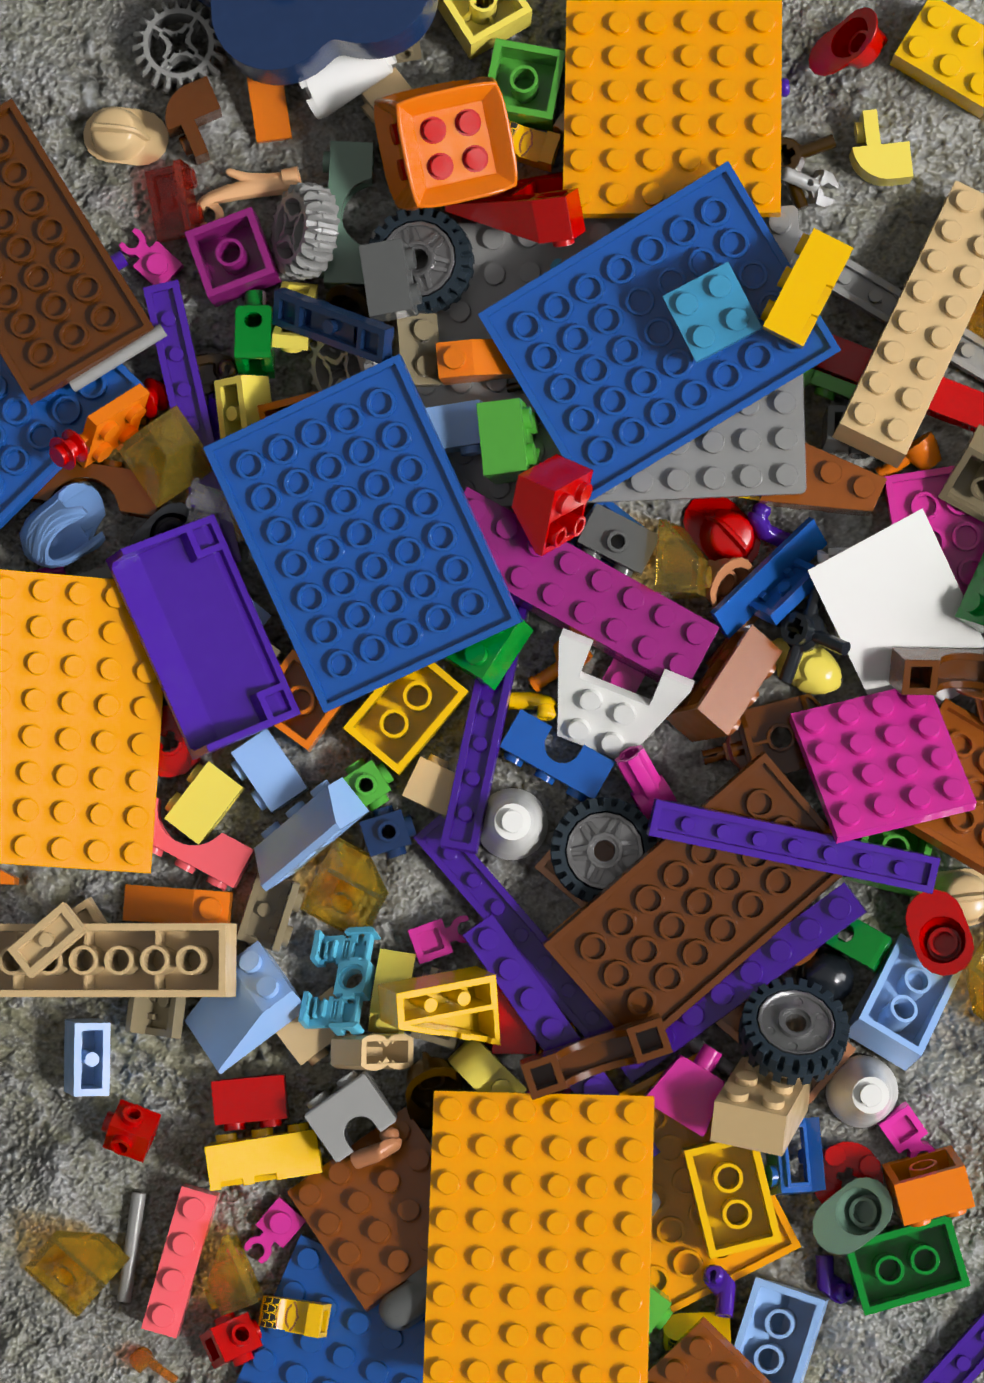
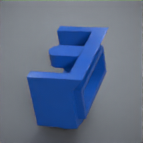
(809, 1155)

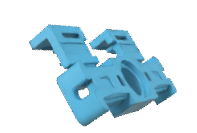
(352, 957)

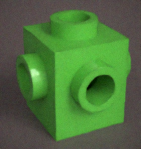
(380, 777)

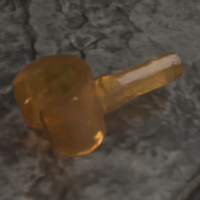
(143, 1357)

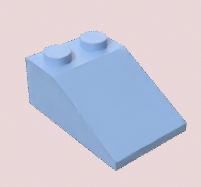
(901, 1006)
(237, 1025)

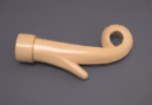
(248, 187)

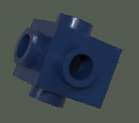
(373, 832)

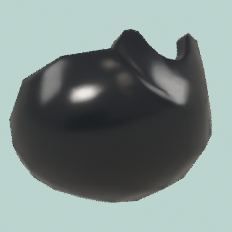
(830, 971)

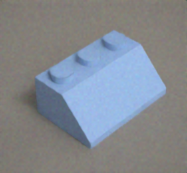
(307, 831)
(780, 1330)

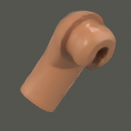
(376, 1152)

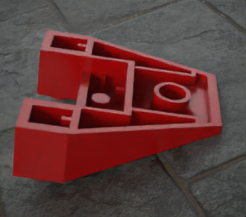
(532, 210)

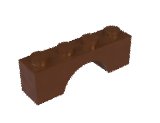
(127, 489)
(931, 670)
(595, 1054)

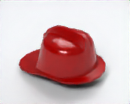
(851, 43)
(721, 529)
(939, 932)

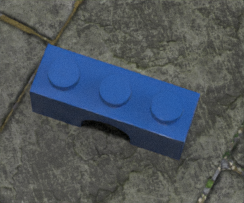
(527, 745)

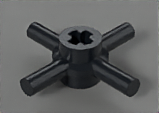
(805, 632)

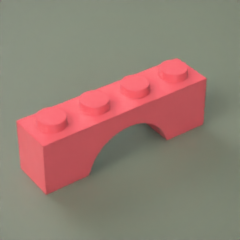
(220, 858)
(180, 1260)

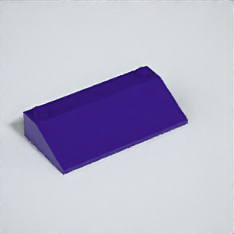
(202, 636)

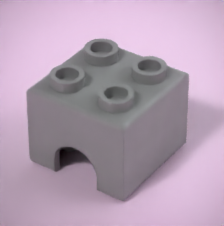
(355, 1097)

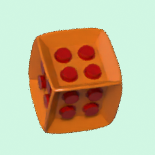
(445, 143)

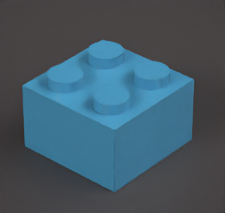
(712, 312)

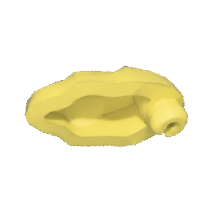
(816, 672)

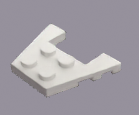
(606, 714)

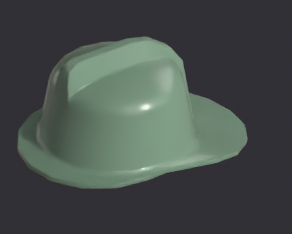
(853, 1216)

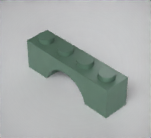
(349, 171)

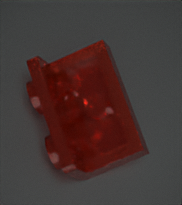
(173, 200)

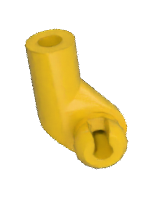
(542, 703)

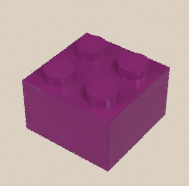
(232, 256)

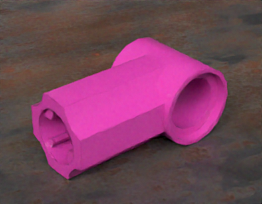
(643, 779)

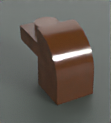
(186, 111)

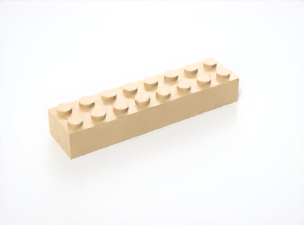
(920, 333)
(130, 962)

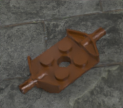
(755, 733)

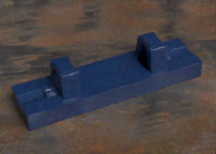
(332, 325)

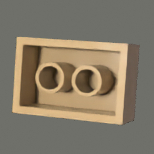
(758, 1111)

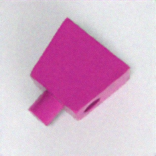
(689, 1089)

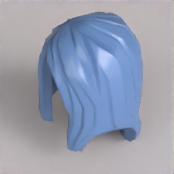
(64, 527)

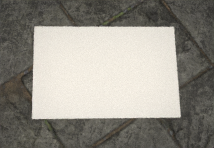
(894, 595)

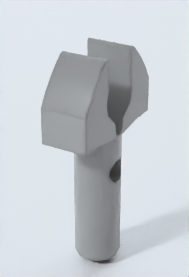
(811, 184)

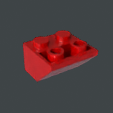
(552, 502)

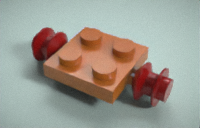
(109, 426)

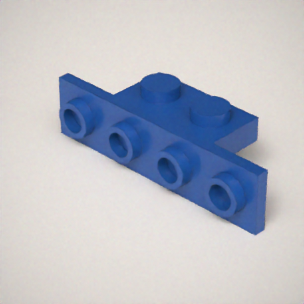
(774, 584)

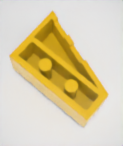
(806, 287)
(444, 1003)
(263, 1156)

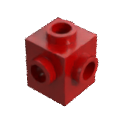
(130, 1130)
(232, 1340)

